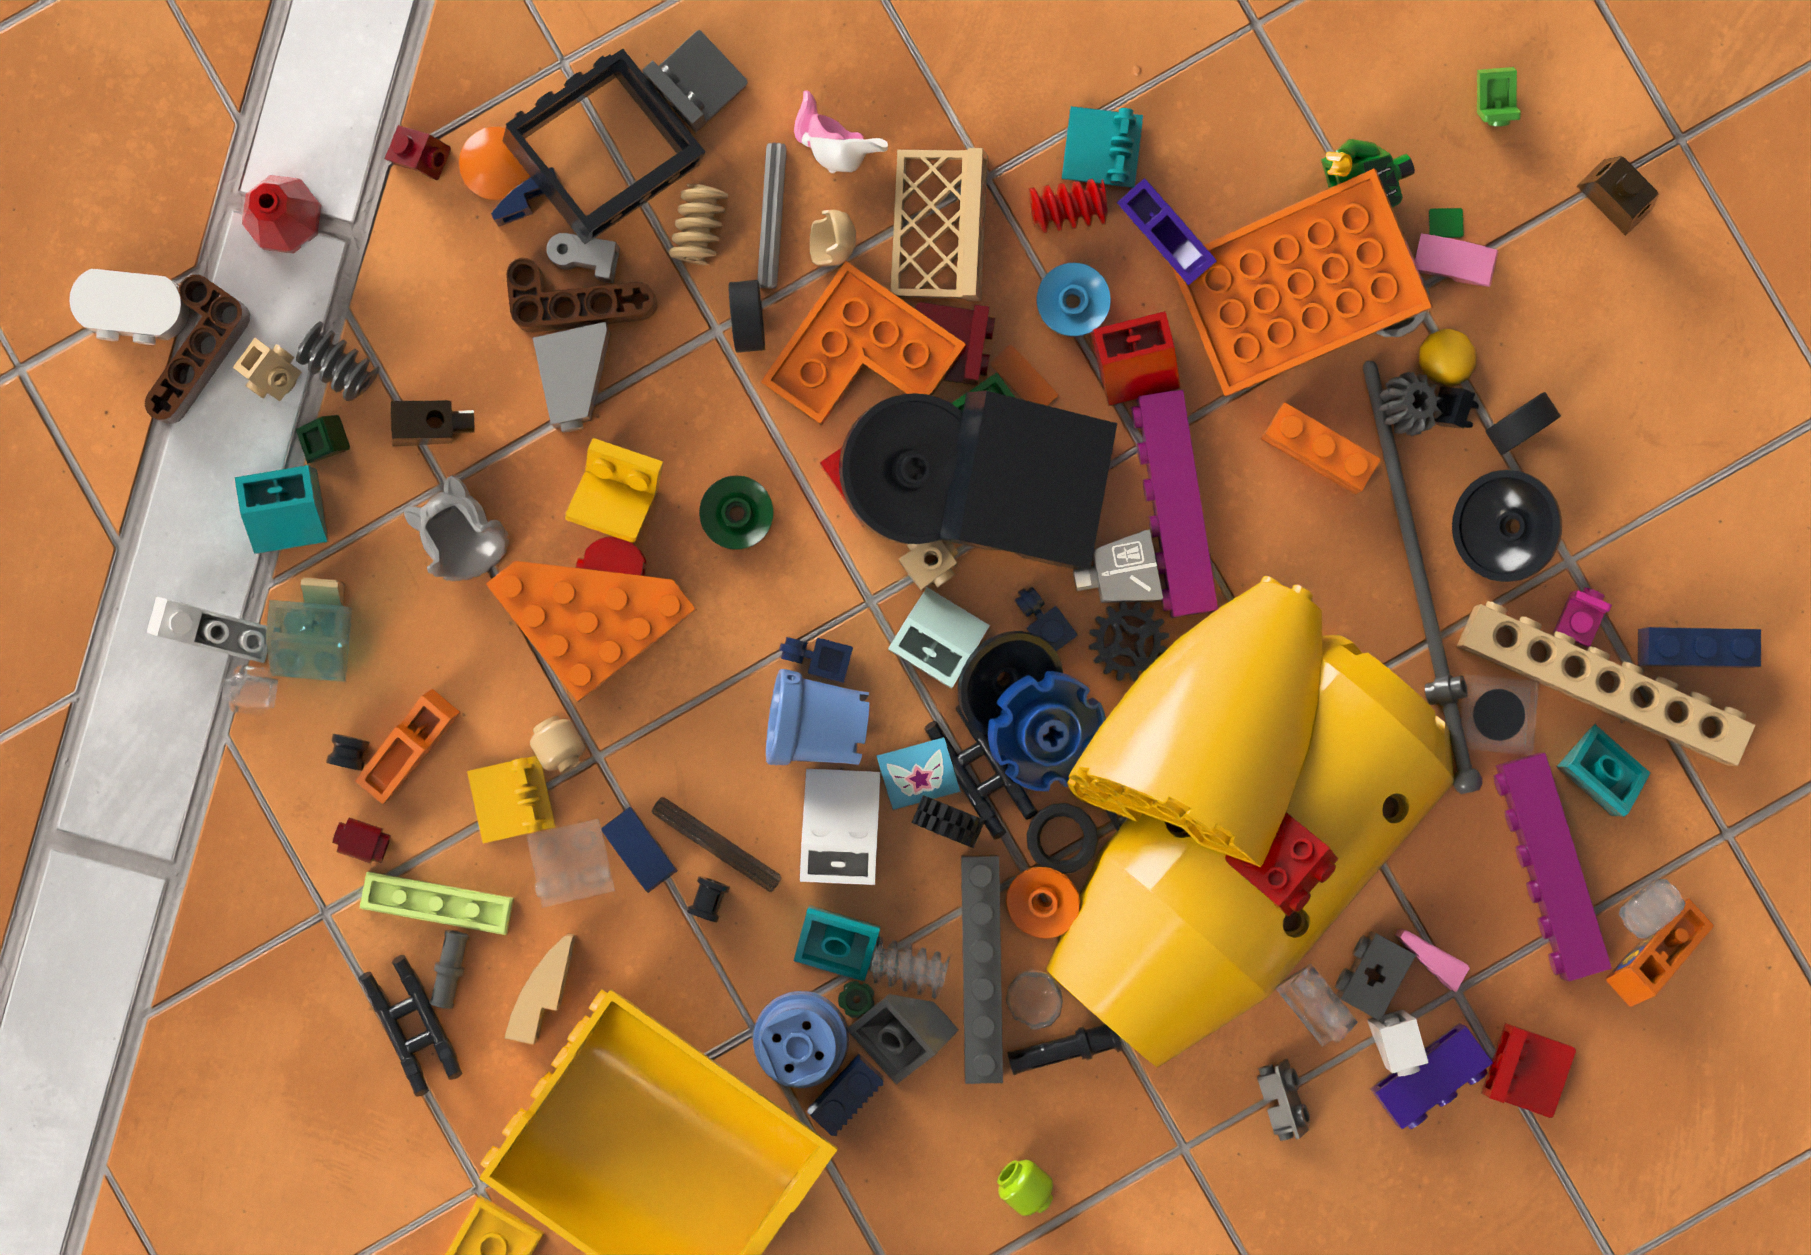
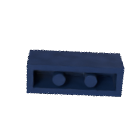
(1699, 647)

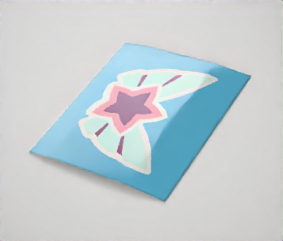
(918, 772)

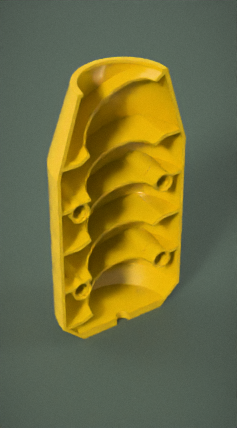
(1182, 940)

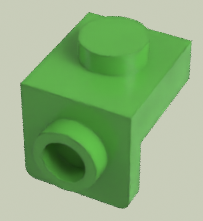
(1497, 96)

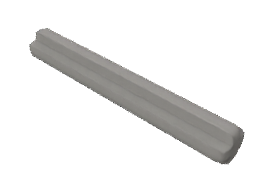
(771, 215)

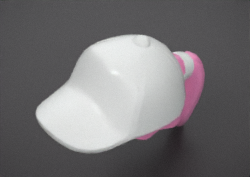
(830, 141)

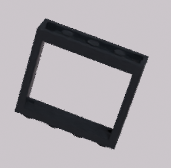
(576, 89)

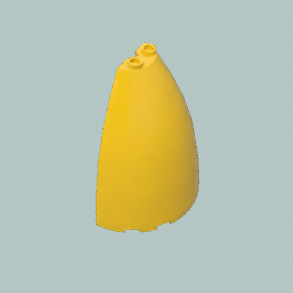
(1216, 725)

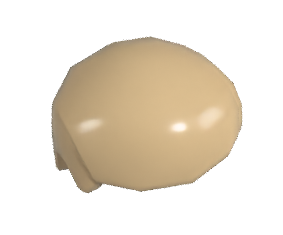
(832, 239)

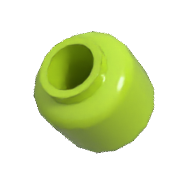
(1025, 1187)

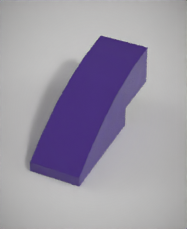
(1166, 231)

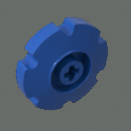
(1026, 716)

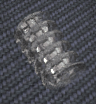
(908, 967)

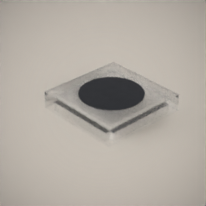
(1499, 714)

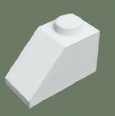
(1399, 1042)

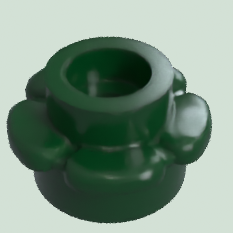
(854, 989)

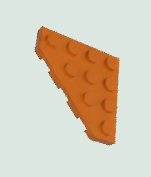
(588, 619)

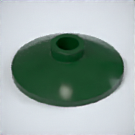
(732, 493)

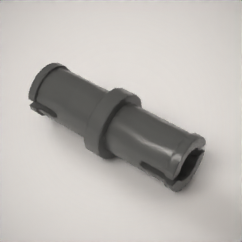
(449, 969)

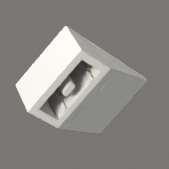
(840, 826)

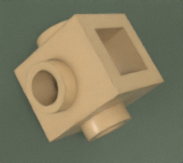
(267, 370)
(923, 574)

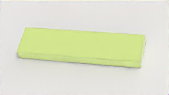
(436, 903)

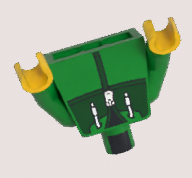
(1360, 156)

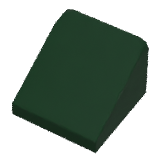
(322, 438)

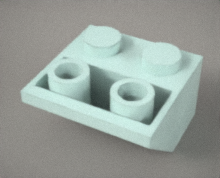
(938, 637)

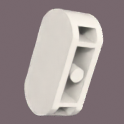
(128, 305)

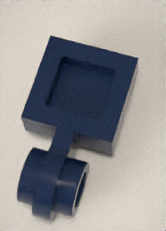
(1048, 626)
(827, 659)

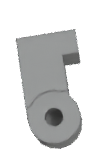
(570, 252)

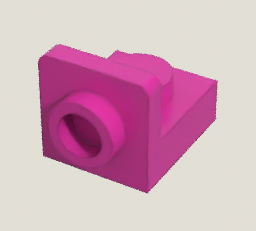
(1582, 615)

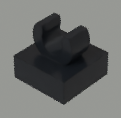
(1455, 407)

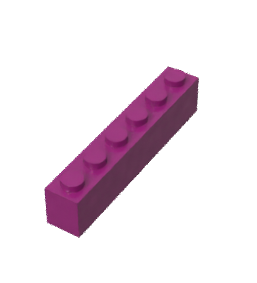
(1176, 503)
(1552, 867)

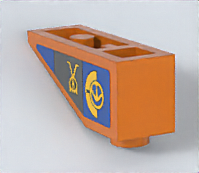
(1659, 956)

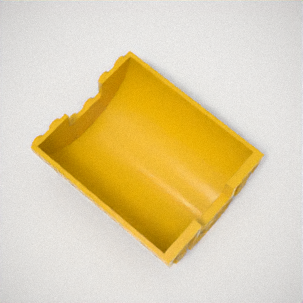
(652, 1146)

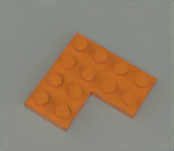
(854, 327)

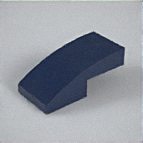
(516, 203)
(639, 849)

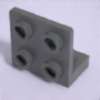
(696, 80)

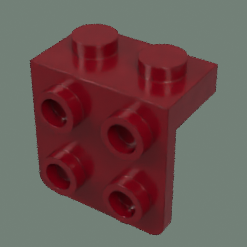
(969, 327)

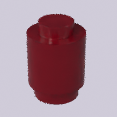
(361, 841)

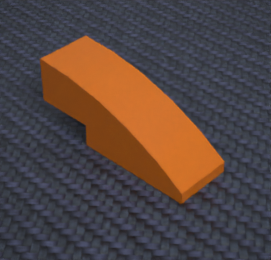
(407, 745)

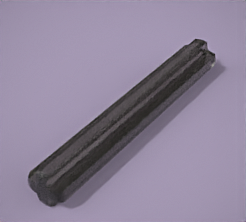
(716, 844)

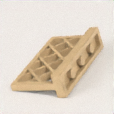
(970, 217)

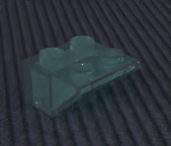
(308, 640)

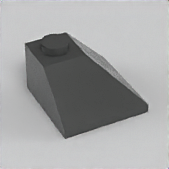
(902, 1033)

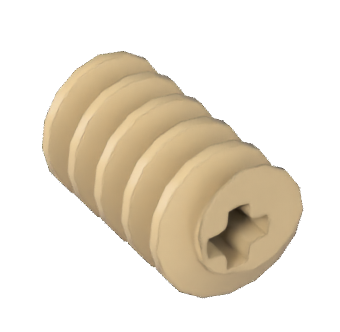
(697, 224)

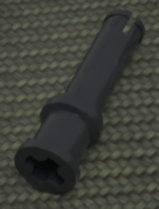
(1083, 1043)

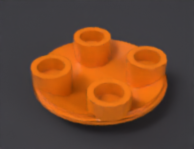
(489, 165)

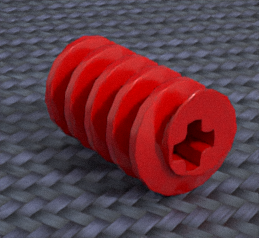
(1068, 205)

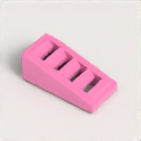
(1442, 965)

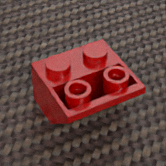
(1136, 358)

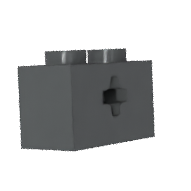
(1392, 966)

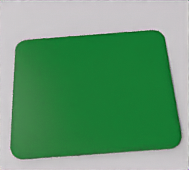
(1446, 222)

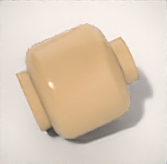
(557, 744)

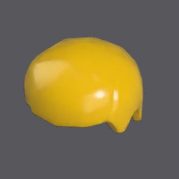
(1447, 357)

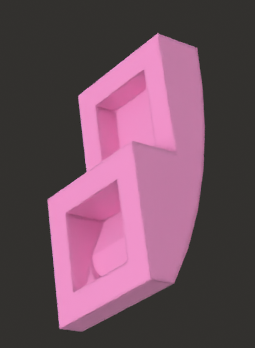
(1456, 260)

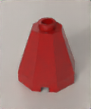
(281, 214)

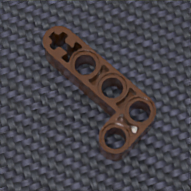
(583, 298)
(190, 352)

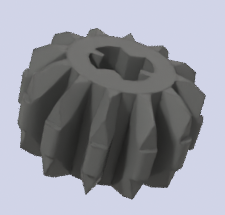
(1410, 404)

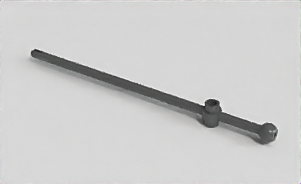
(1445, 688)

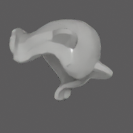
(458, 533)

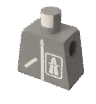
(1123, 571)

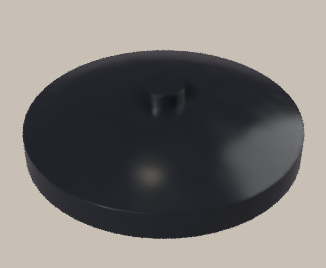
(901, 466)

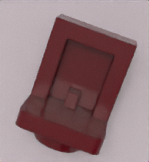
(418, 152)

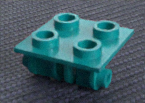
(1102, 146)

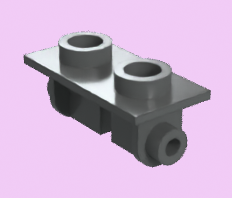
(1290, 1113)

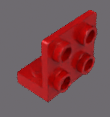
(1528, 1071)

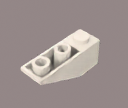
(208, 630)

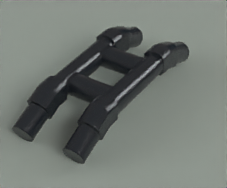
(978, 793)
(405, 1048)

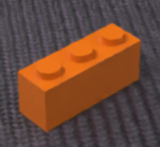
(1320, 448)

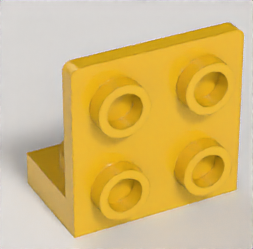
(615, 490)

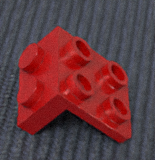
(1291, 866)

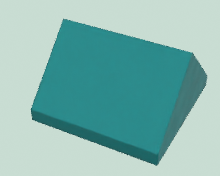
(1605, 772)
(836, 943)

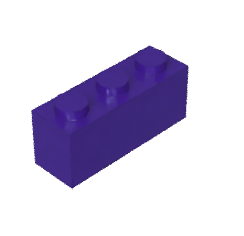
(1451, 1064)

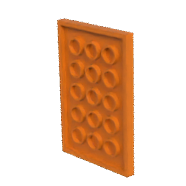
(1304, 283)

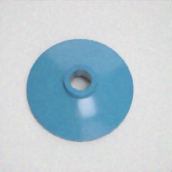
(1081, 282)

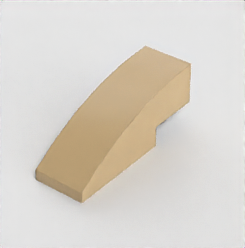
(541, 991)

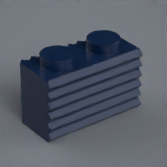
(845, 1095)

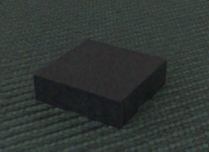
(1028, 480)

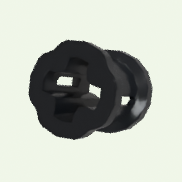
(708, 899)

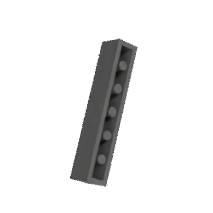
(981, 969)

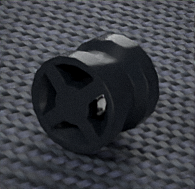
(347, 752)

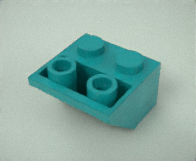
(282, 508)

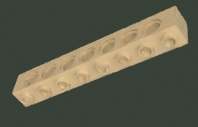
(1731, 728)

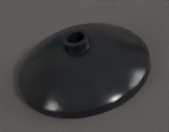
(1484, 521)
(1009, 652)

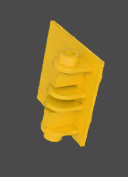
(511, 799)

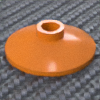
(1034, 915)

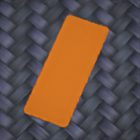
(1023, 377)

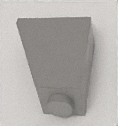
(572, 372)

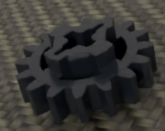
(1115, 620)

